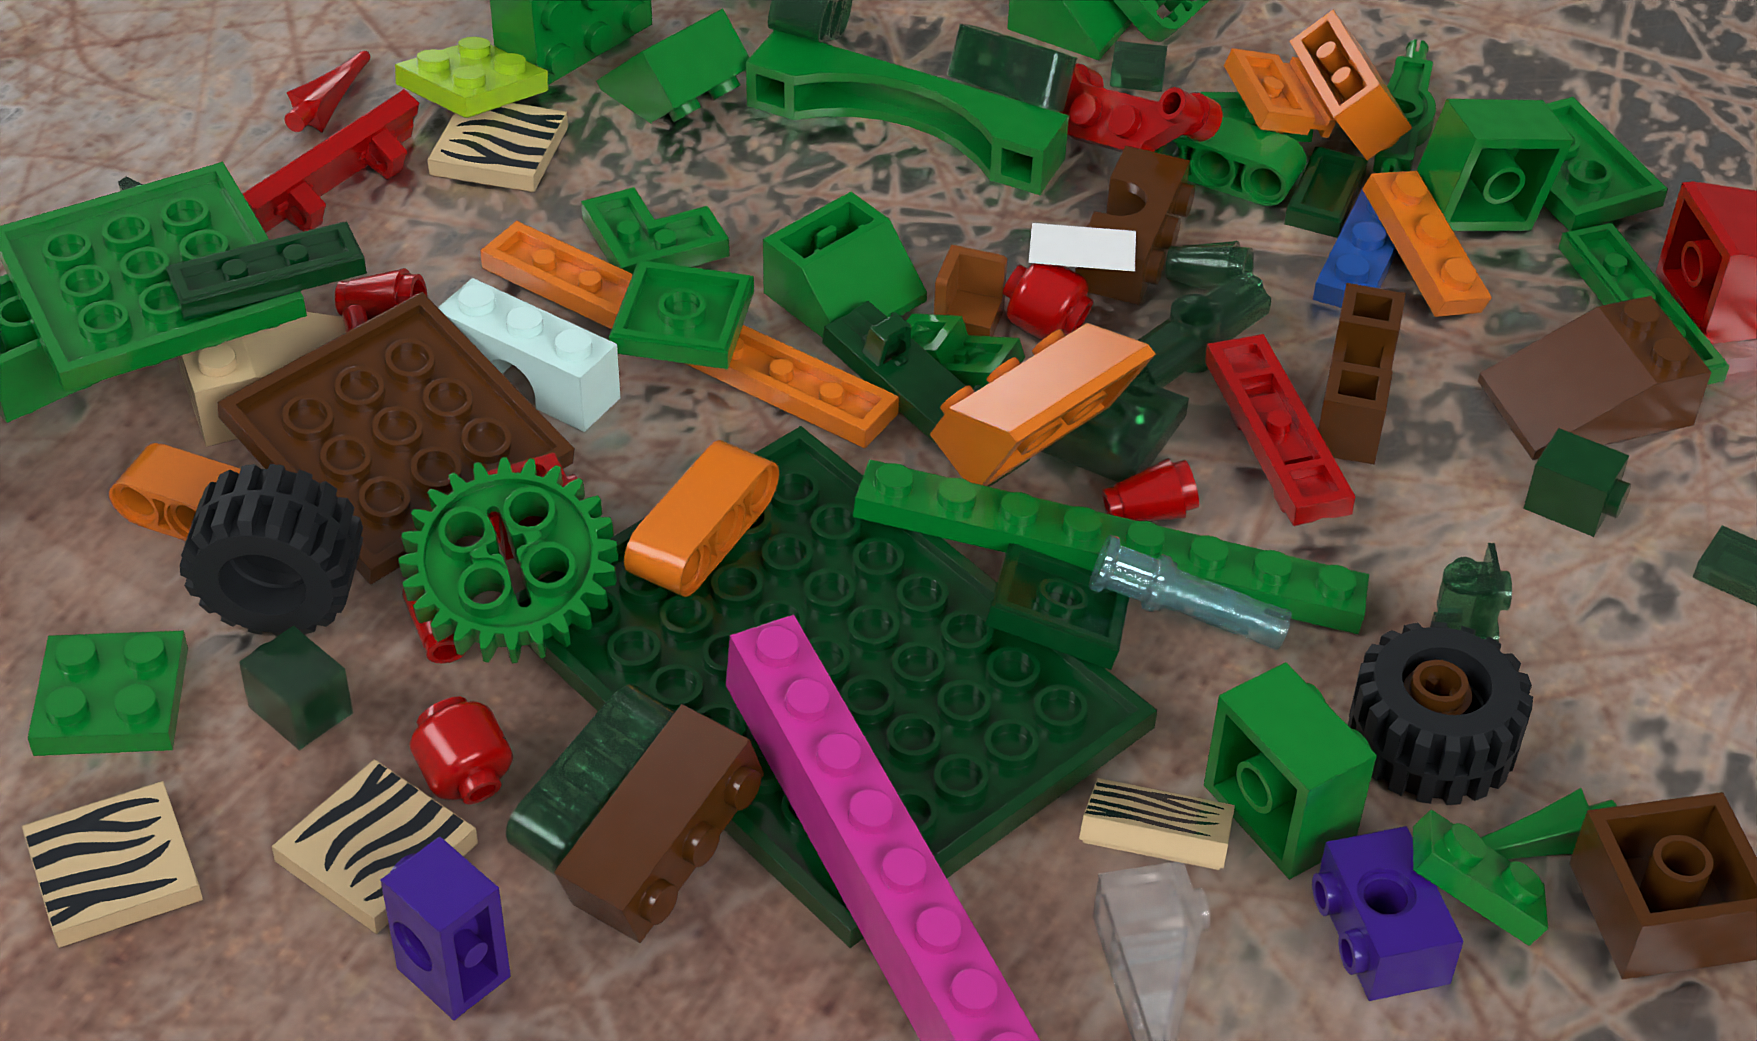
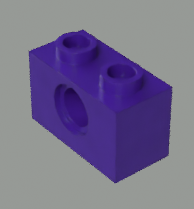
(1386, 915)
(446, 927)

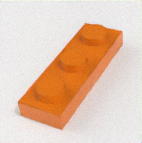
(1426, 243)

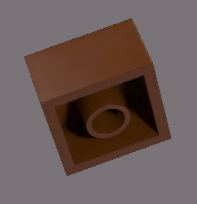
(1669, 884)

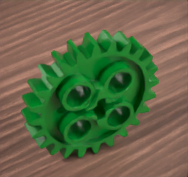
(450, 576)

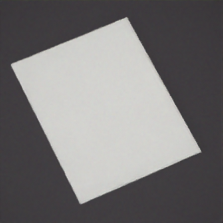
(1082, 247)

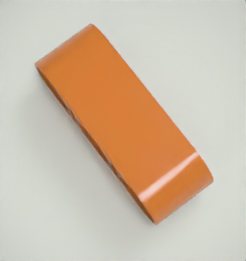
(165, 488)
(701, 518)

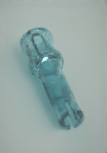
(1160, 585)

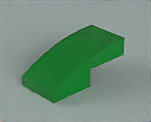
(964, 355)

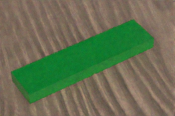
(1620, 274)

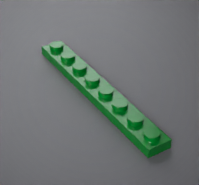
(995, 517)

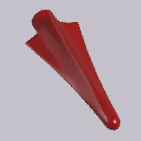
(318, 99)

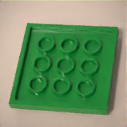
(101, 281)

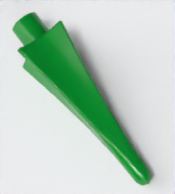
(1547, 831)

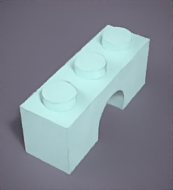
(566, 365)

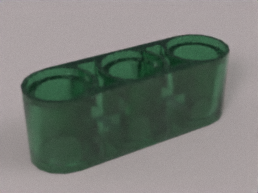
(810, 19)
(1012, 67)
(586, 776)

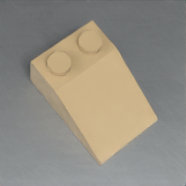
(234, 364)

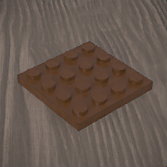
(389, 420)

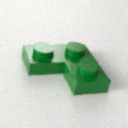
(630, 233)

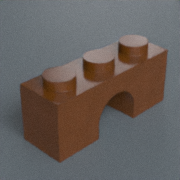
(1145, 197)
(1361, 372)

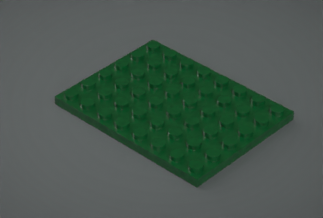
(956, 711)

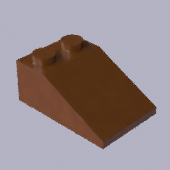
(1600, 377)

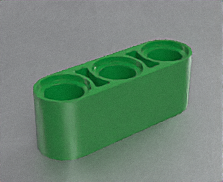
(1242, 161)

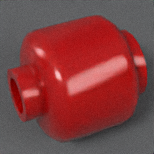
(1047, 299)
(461, 750)

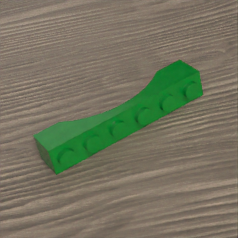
(1002, 135)

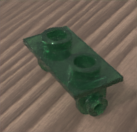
(1474, 594)

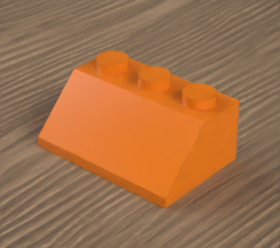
(1036, 400)

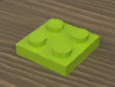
(471, 77)

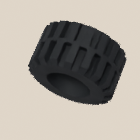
(272, 550)
(1432, 750)

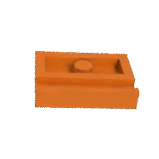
(1279, 93)

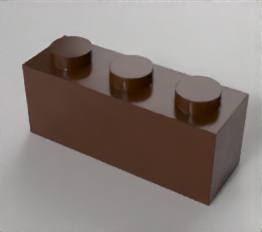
(661, 823)

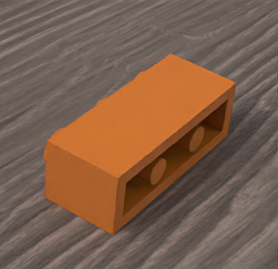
(1350, 85)

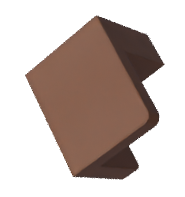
(972, 287)

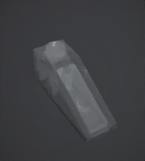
(1151, 942)

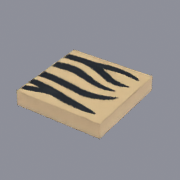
(500, 146)
(1157, 824)
(362, 835)
(111, 864)

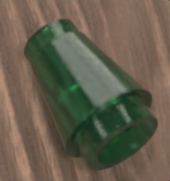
(1208, 263)

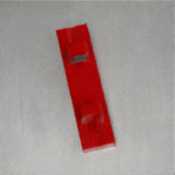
(368, 141)
(1279, 430)

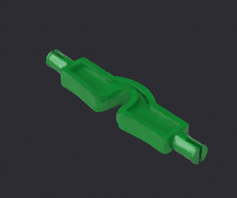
(1410, 90)

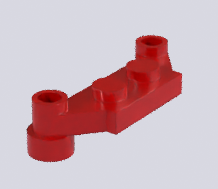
(1123, 120)

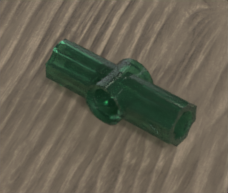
(1202, 320)

